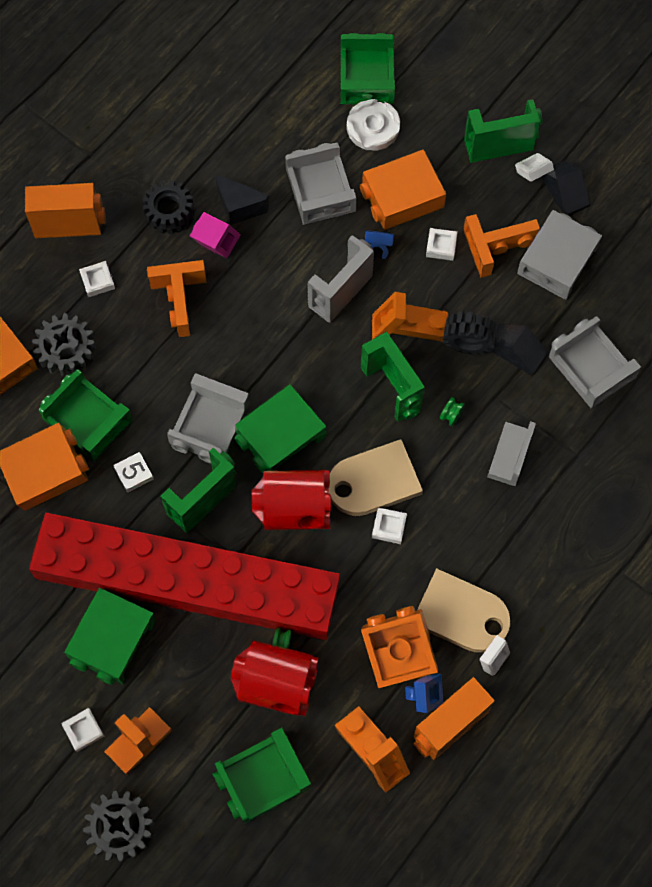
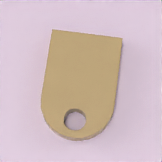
(376, 480)
(460, 610)

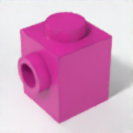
(215, 235)

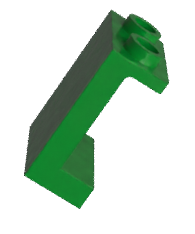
(367, 68)
(502, 136)
(385, 355)
(87, 412)
(279, 429)
(204, 496)
(108, 636)
(262, 777)

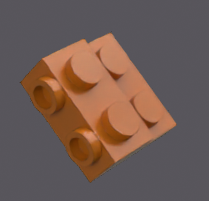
(399, 647)

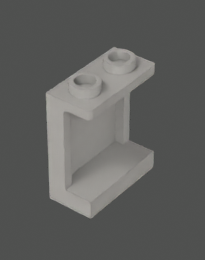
(320, 183)
(559, 254)
(331, 298)
(592, 362)
(208, 418)

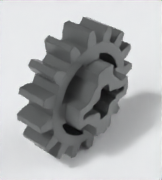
(67, 355)
(109, 838)

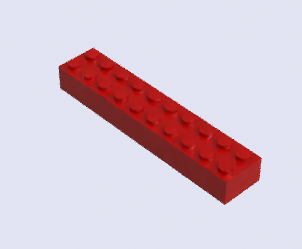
(185, 575)

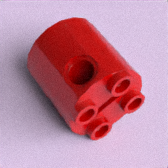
(293, 500)
(274, 678)

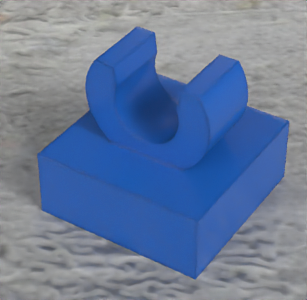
(381, 240)
(426, 693)

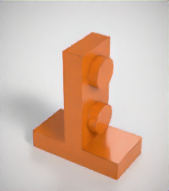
(496, 241)
(174, 278)
(408, 320)
(137, 739)
(374, 749)

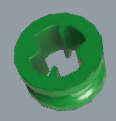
(452, 411)
(282, 638)

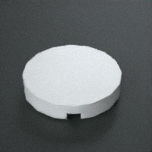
(373, 124)

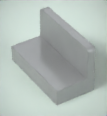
(510, 453)

